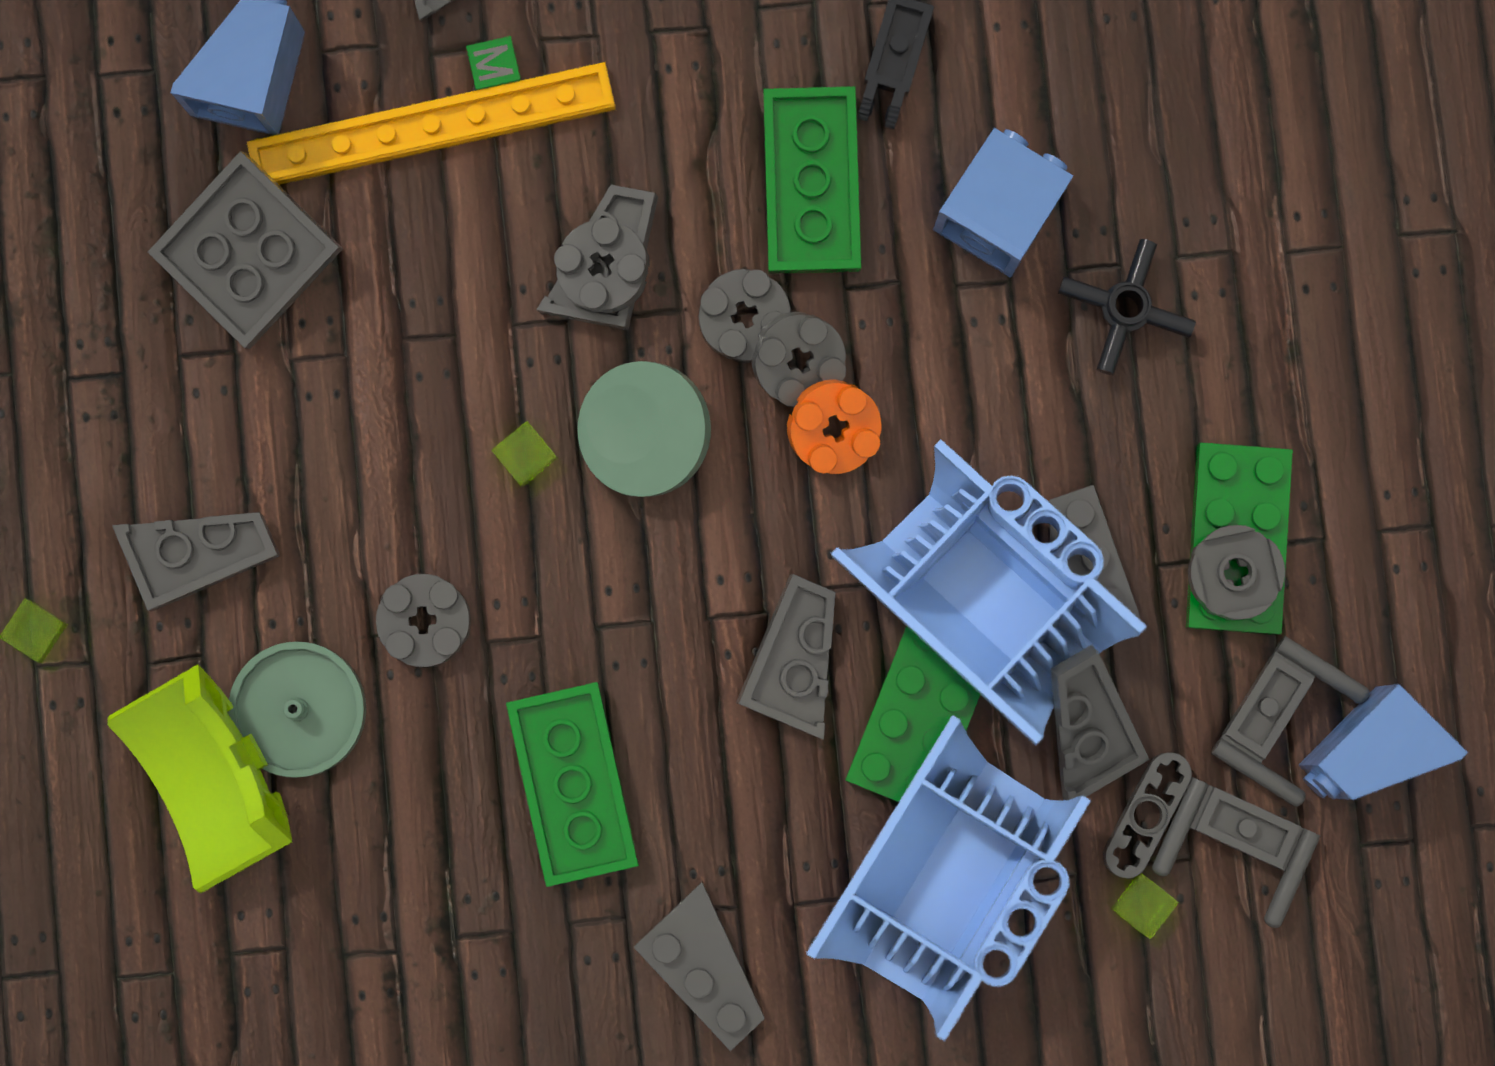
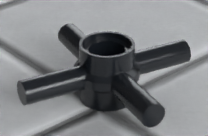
(1119, 324)

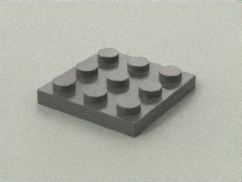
(245, 250)

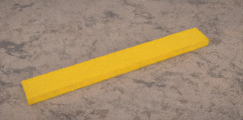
(434, 124)

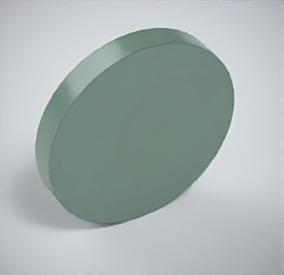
(644, 429)
(299, 707)

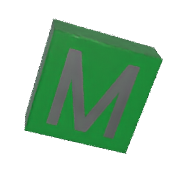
(493, 63)

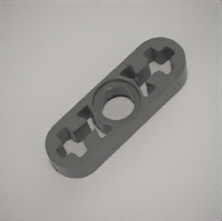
(1153, 778)

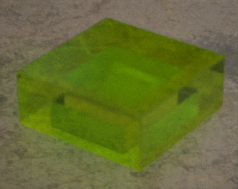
(524, 454)
(33, 630)
(1144, 905)

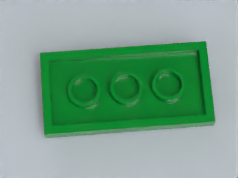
(812, 180)
(1244, 489)
(909, 718)
(572, 784)

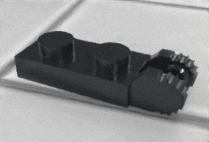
(896, 55)

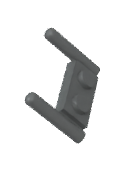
(1270, 707)
(1246, 830)

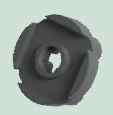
(576, 260)
(720, 302)
(774, 351)
(1249, 549)
(443, 638)

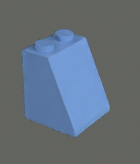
(245, 68)
(1003, 200)
(1379, 746)

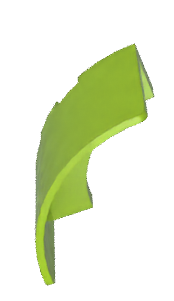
(205, 775)

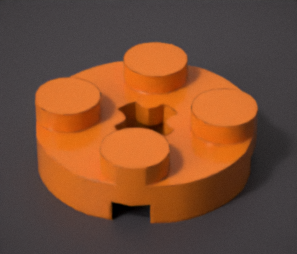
(811, 414)

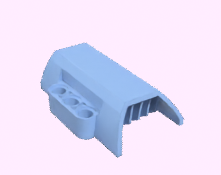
(990, 591)
(949, 877)

